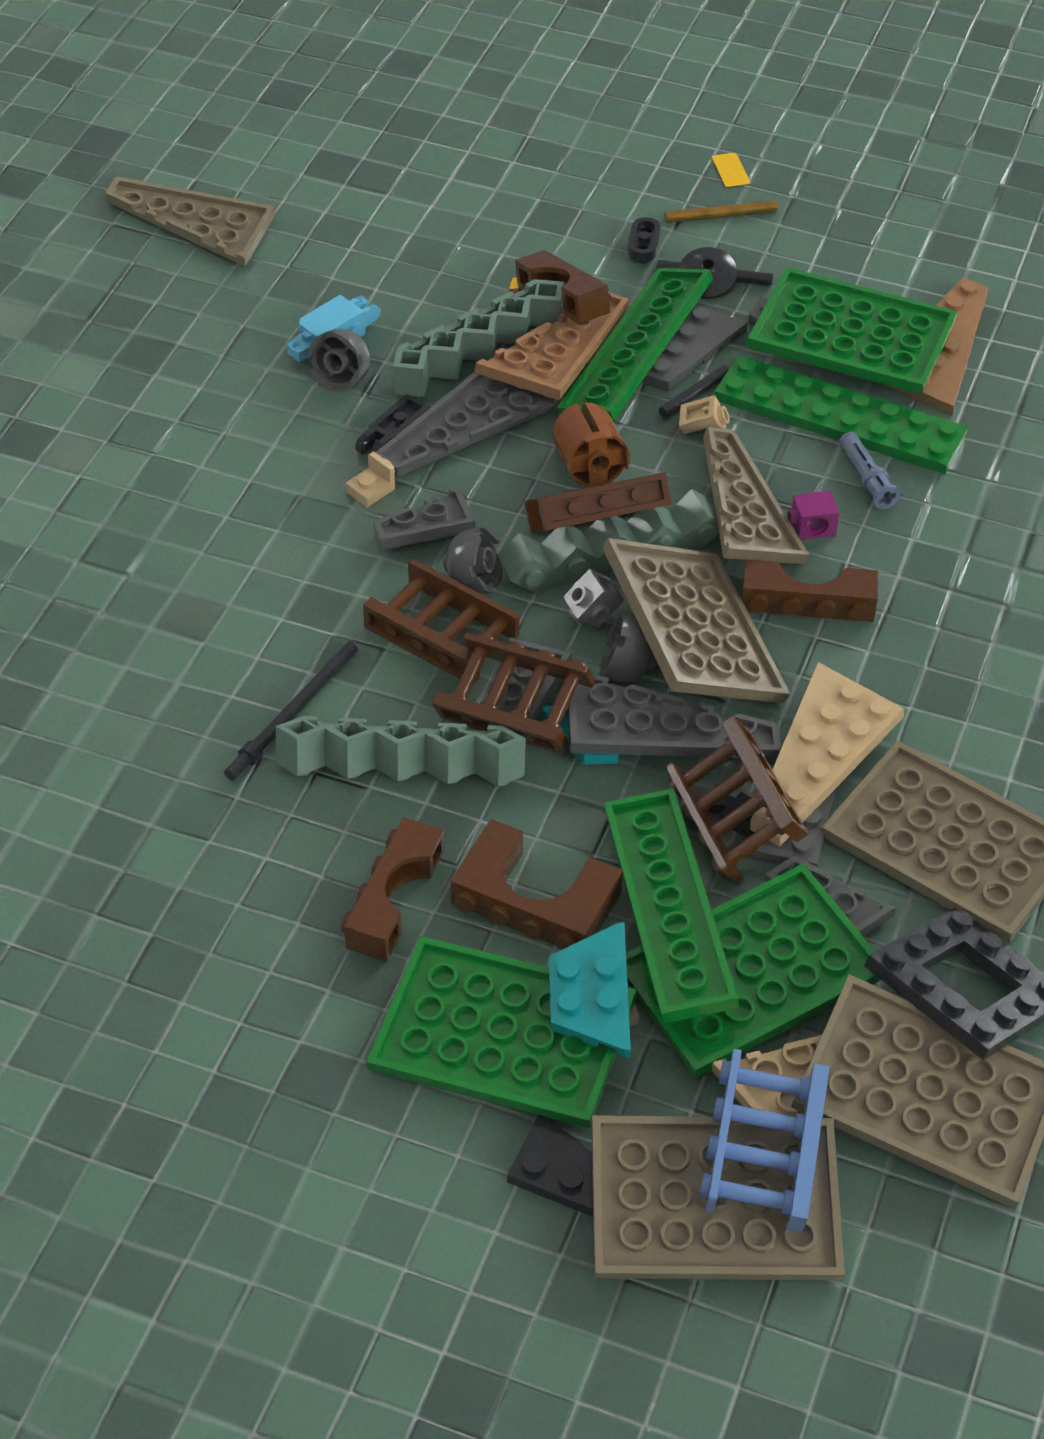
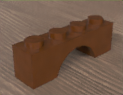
(581, 294)
(847, 597)
(409, 855)

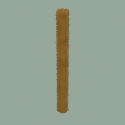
(720, 211)

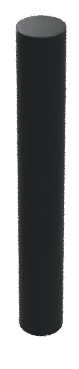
(693, 392)

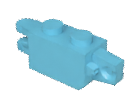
(332, 315)

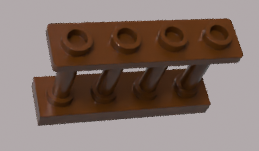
(598, 502)
(426, 643)
(542, 734)
(767, 795)

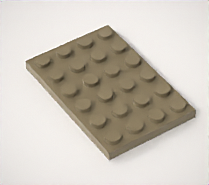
(695, 622)
(945, 839)
(928, 1095)
(657, 1225)

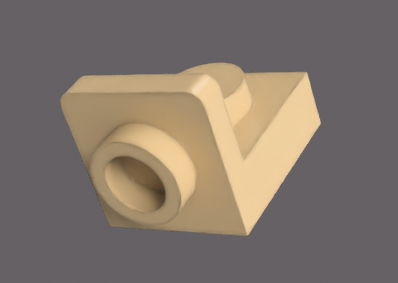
(702, 414)
(372, 482)

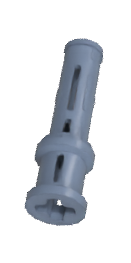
(873, 477)

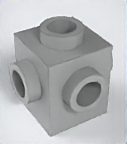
(593, 599)

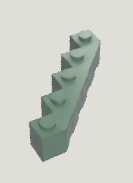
(474, 336)
(571, 553)
(400, 750)

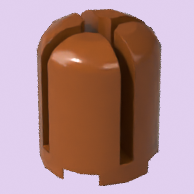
(590, 445)

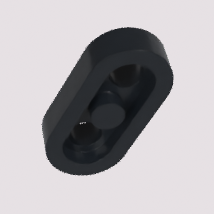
(644, 239)

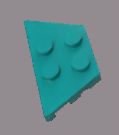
(592, 990)

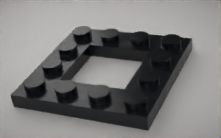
(984, 1032)

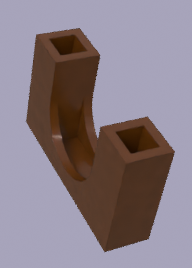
(562, 921)

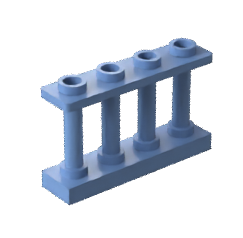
(798, 1164)

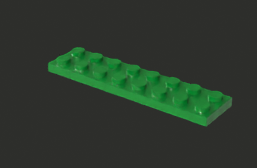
(638, 339)
(837, 410)
(670, 907)

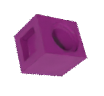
(814, 515)

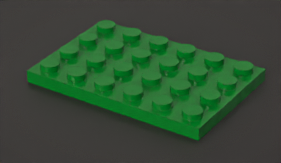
(853, 330)
(787, 962)
(486, 1033)

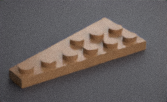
(553, 353)
(945, 381)

